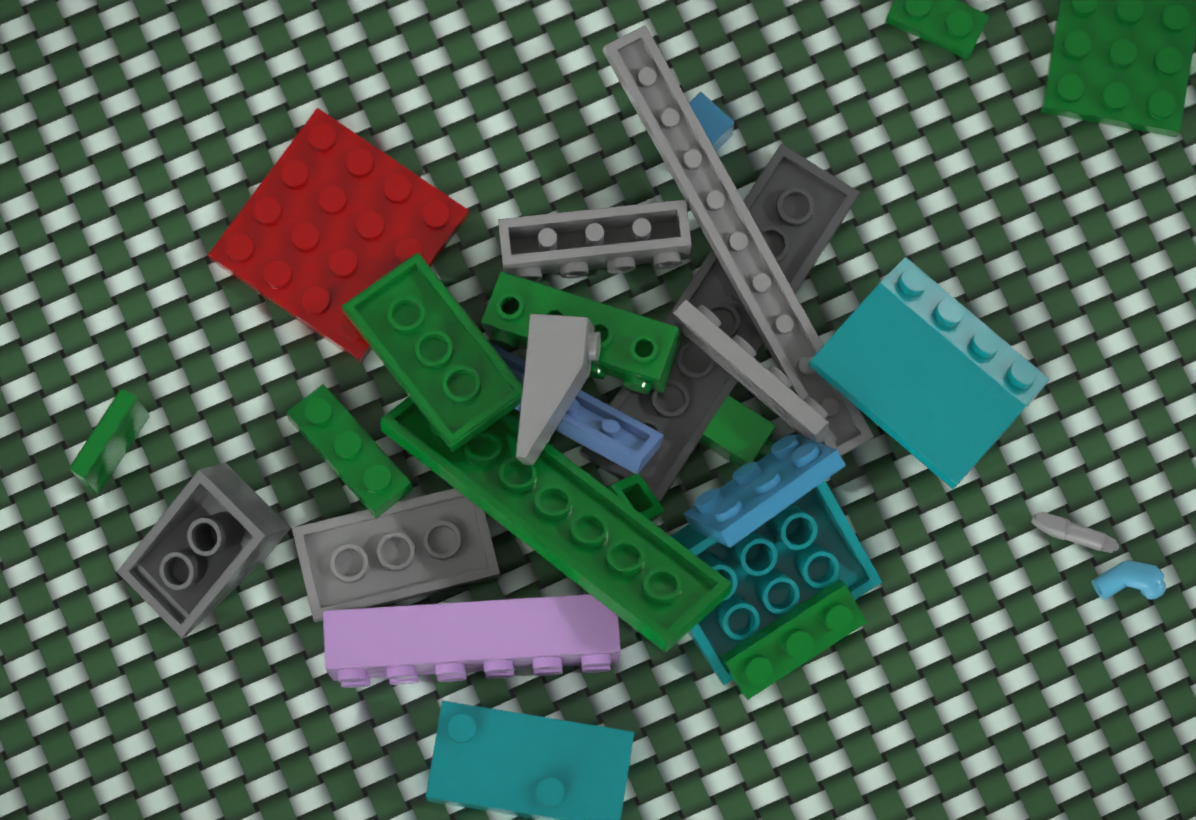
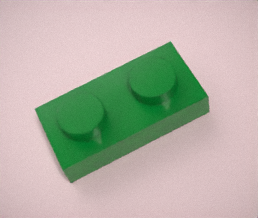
(940, 22)

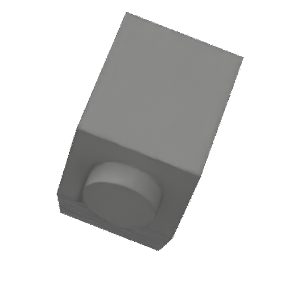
(554, 373)

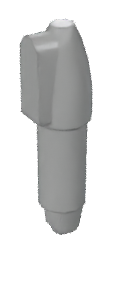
(1066, 530)

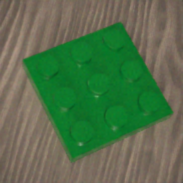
(1121, 63)

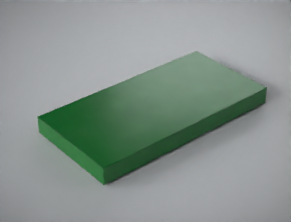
(435, 352)

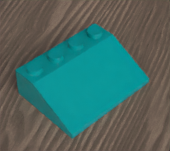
(928, 372)
(777, 570)

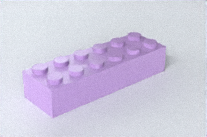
(470, 638)

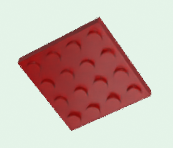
(331, 226)

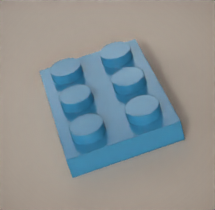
(763, 489)

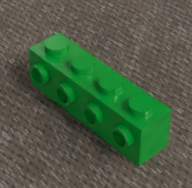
(631, 345)

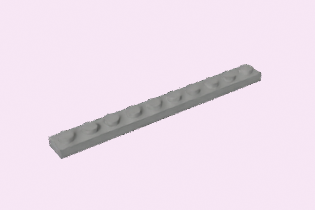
(730, 229)

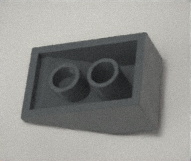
(203, 547)

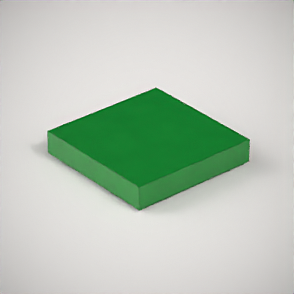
(109, 441)

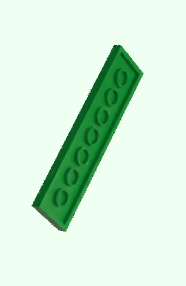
(572, 525)

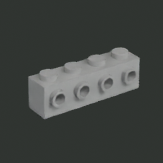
(596, 240)

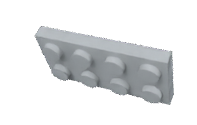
(401, 555)

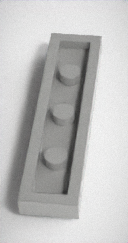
(738, 360)

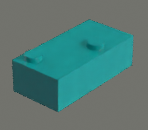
(528, 765)

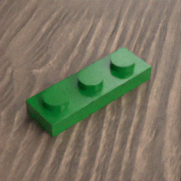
(349, 451)
(793, 639)

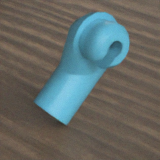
(1131, 574)

